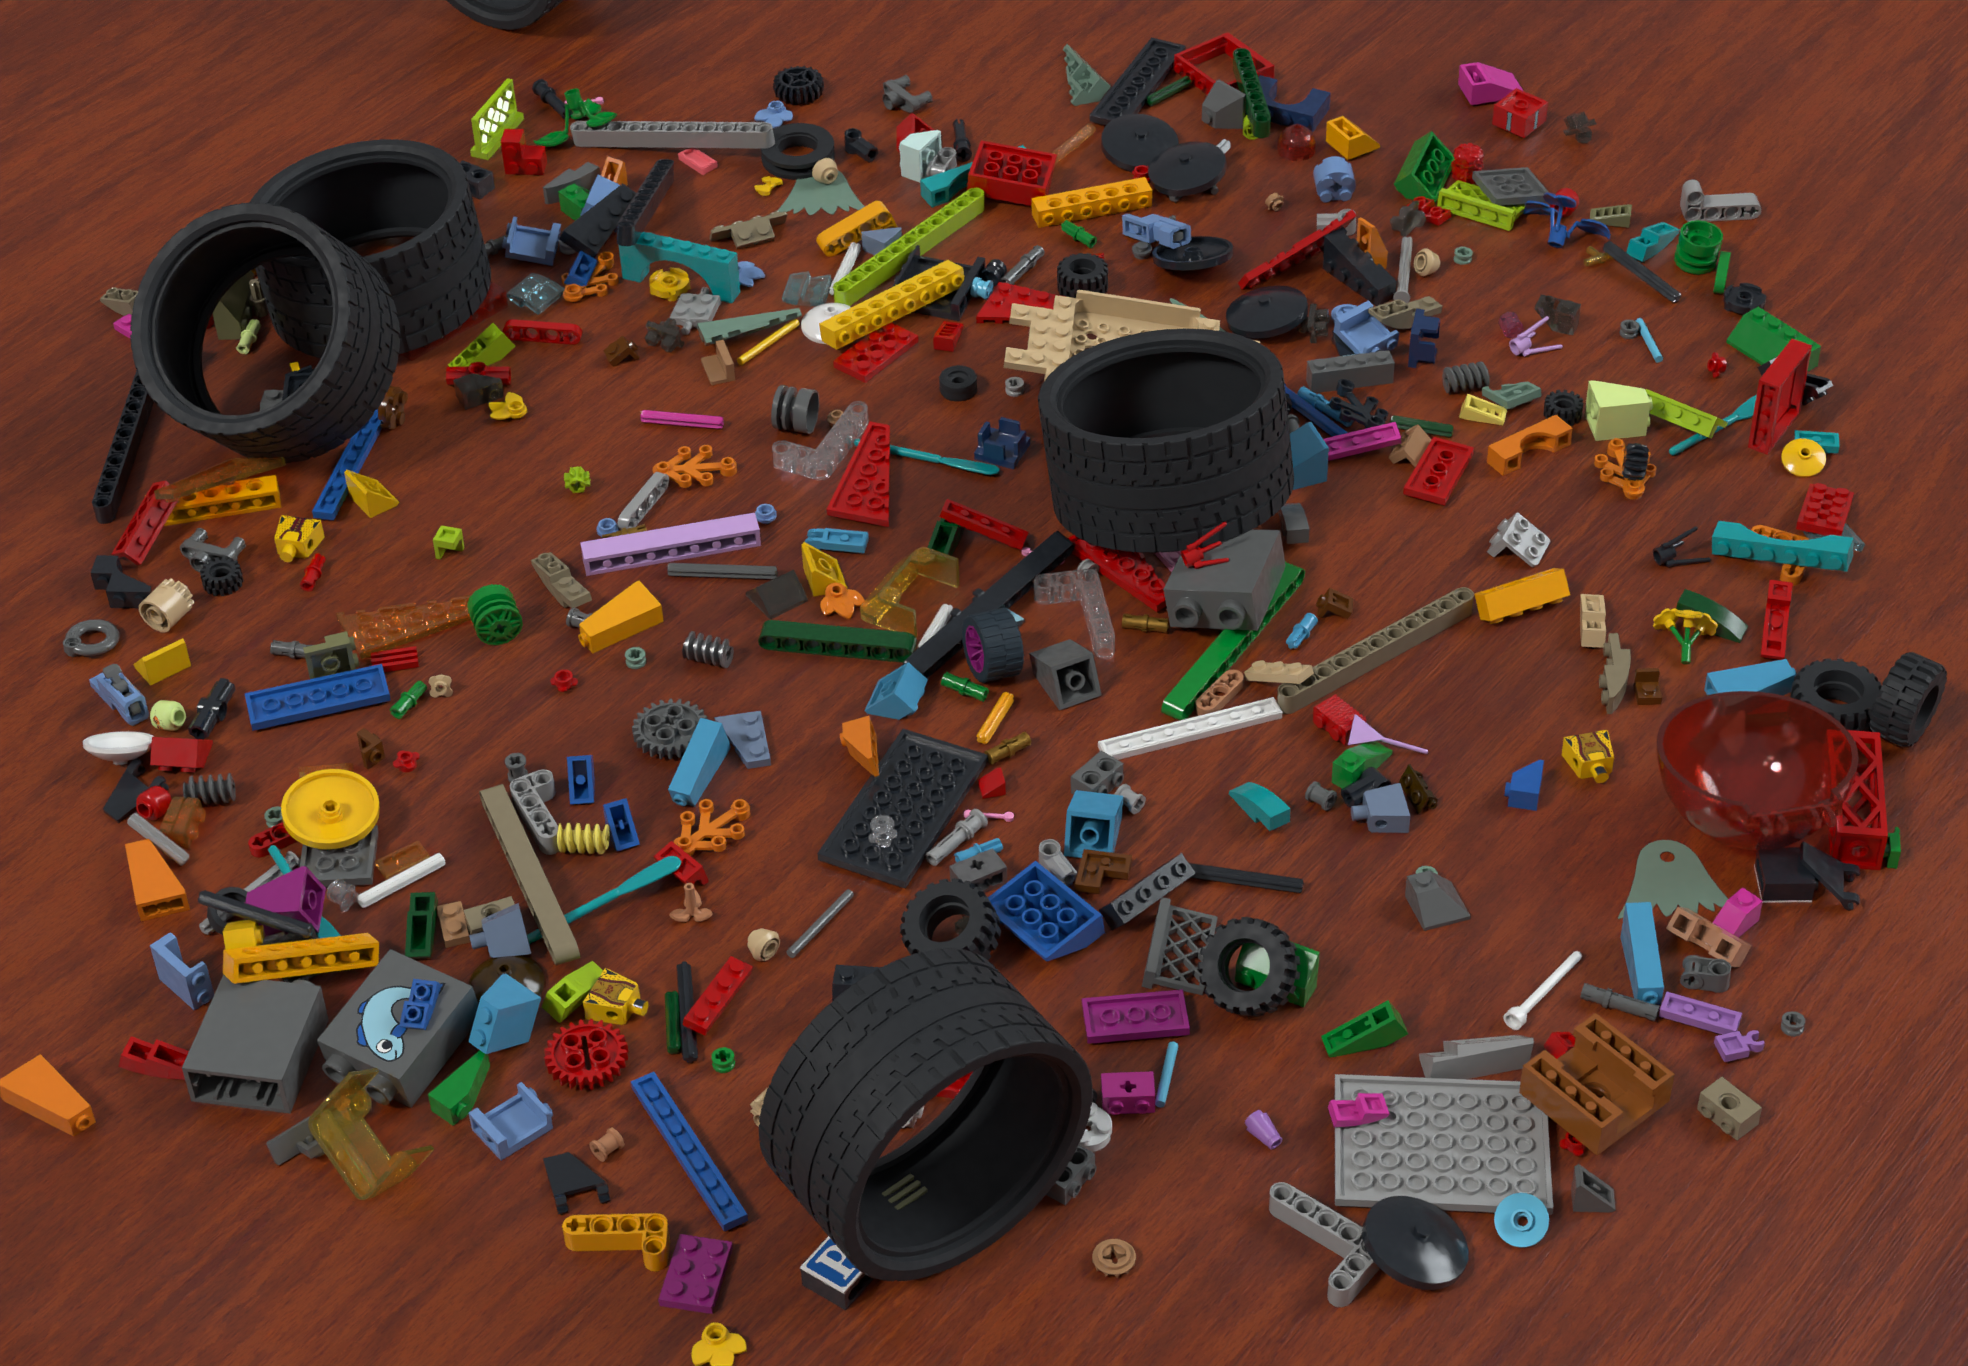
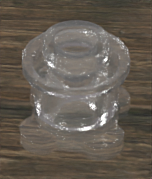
(882, 830)
(342, 894)

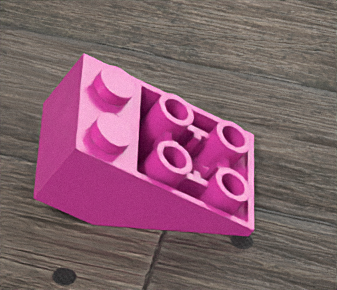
(1485, 83)

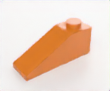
(1371, 242)
(861, 743)

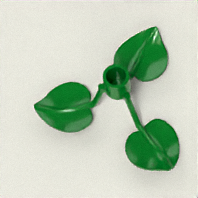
(579, 109)

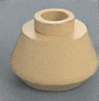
(825, 171)
(1426, 262)
(763, 944)

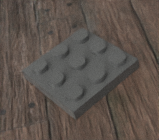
(1510, 186)
(351, 863)

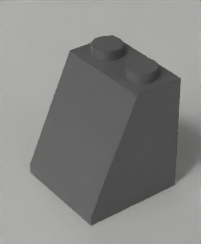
(1066, 673)

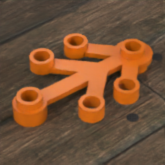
(575, 292)
(693, 469)
(1631, 488)
(689, 843)

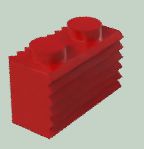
(1336, 718)

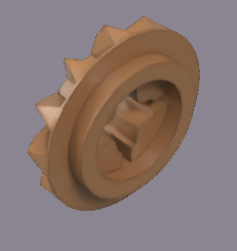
(1122, 1250)

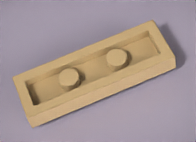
(1278, 672)

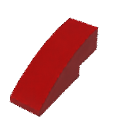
(154, 1059)

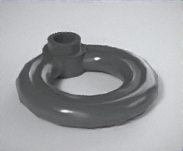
(74, 647)

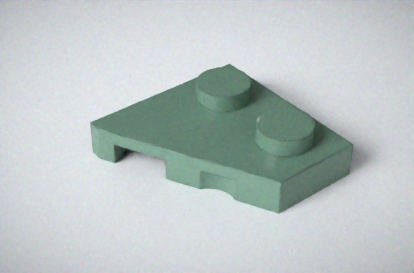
(1512, 394)

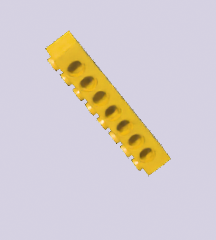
(891, 304)

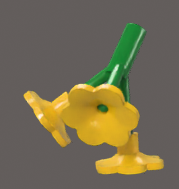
(1702, 622)

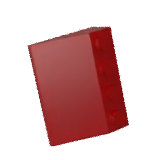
(1011, 172)

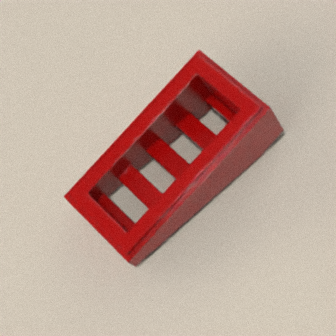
(947, 336)

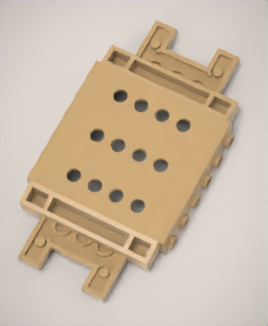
(1062, 331)

